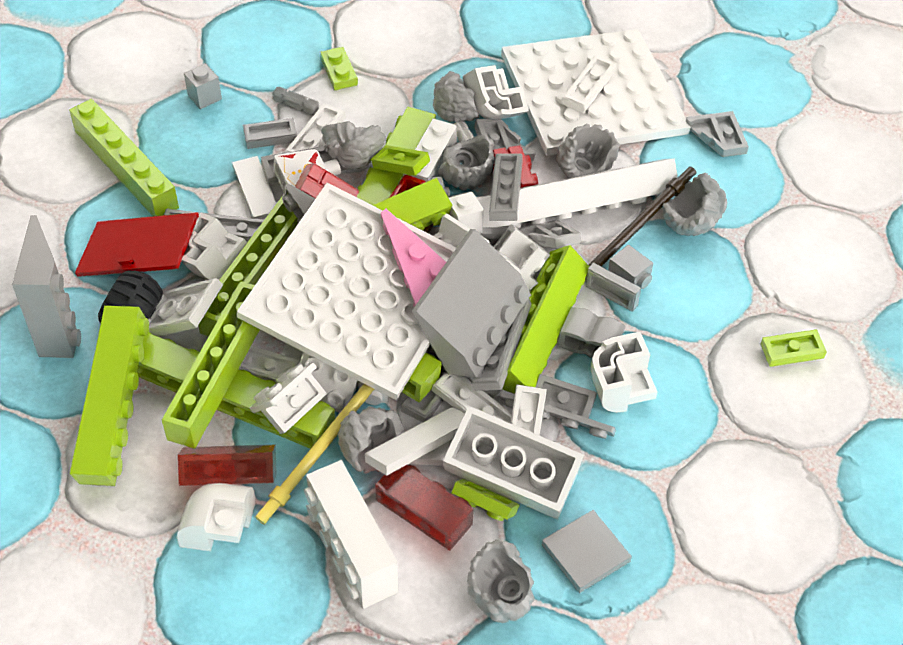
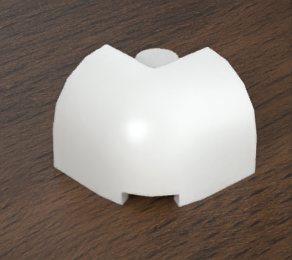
(493, 95)
(211, 248)
(522, 254)
(622, 372)
(216, 514)

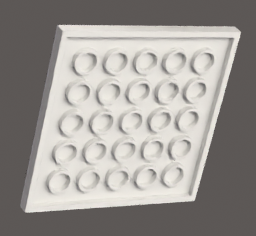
(631, 104)
(342, 293)

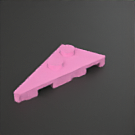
(412, 255)

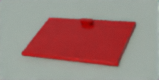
(137, 244)

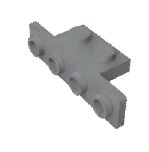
(567, 403)

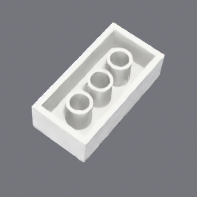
(513, 462)
(352, 534)

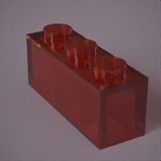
(227, 465)
(425, 505)

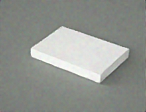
(183, 307)

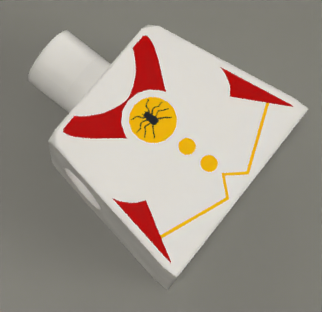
(290, 165)

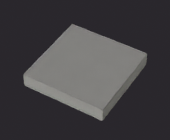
(586, 551)

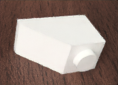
(467, 210)

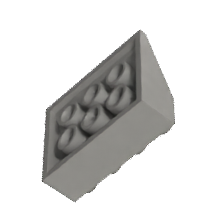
(43, 297)
(470, 305)

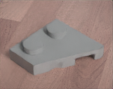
(719, 132)
(501, 135)
(552, 234)

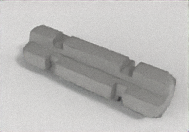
(295, 100)

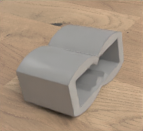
(586, 331)

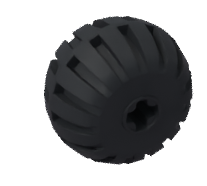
(134, 290)

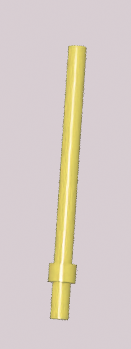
(280, 495)

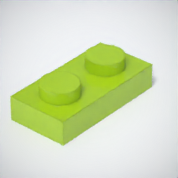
(339, 68)
(400, 160)
(793, 347)
(497, 506)

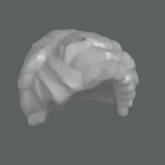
(453, 100)
(351, 144)
(587, 151)
(477, 162)
(696, 207)
(365, 432)
(494, 579)

